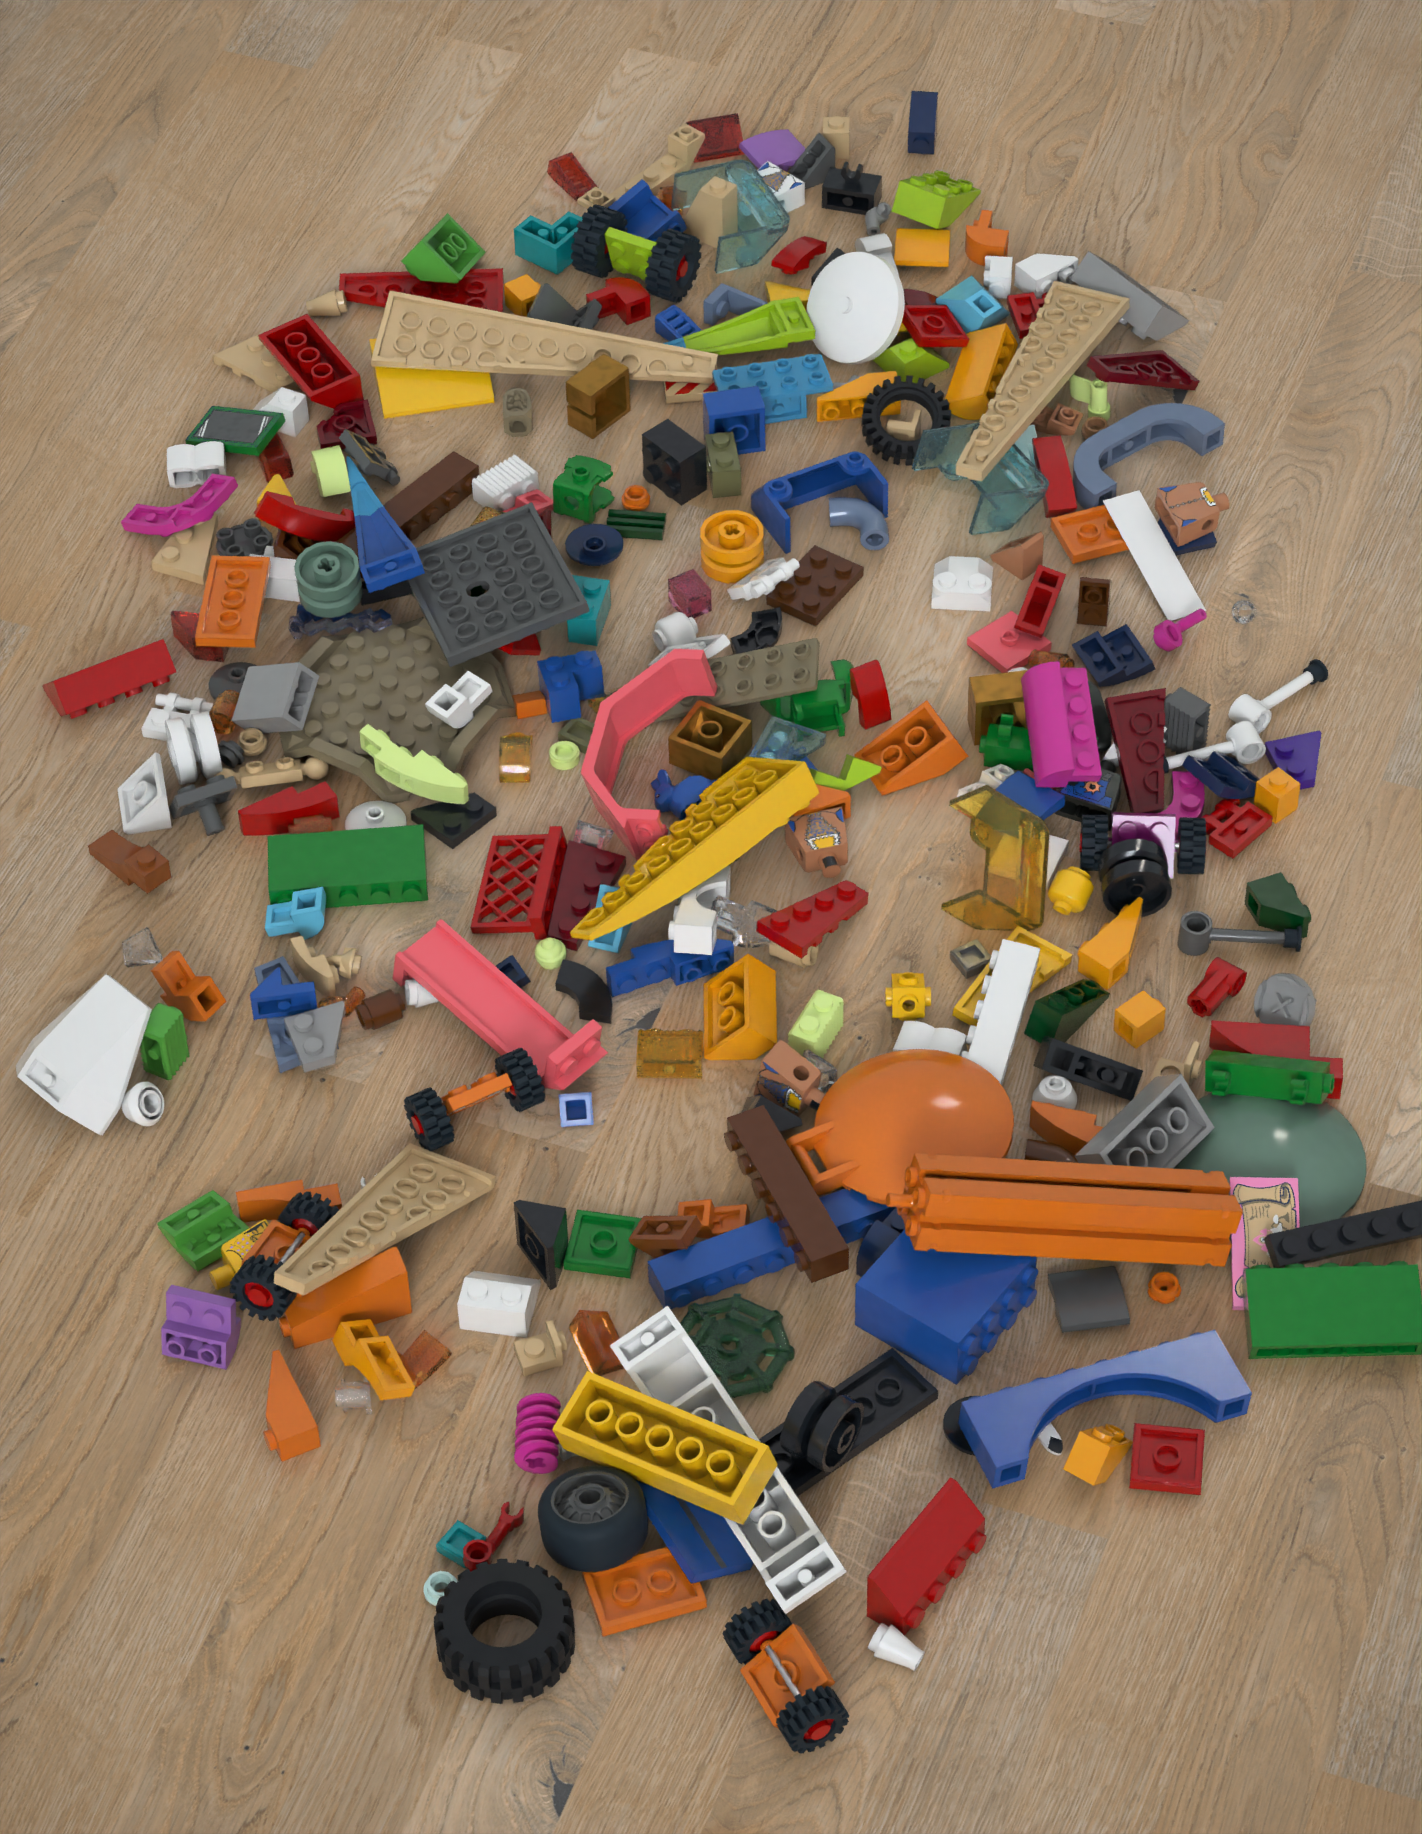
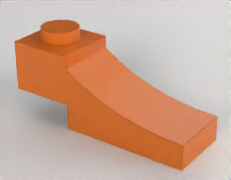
(271, 1200)

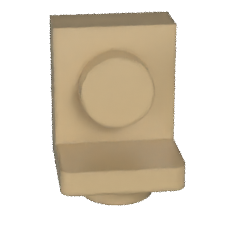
(541, 1351)

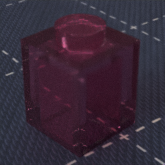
(689, 594)

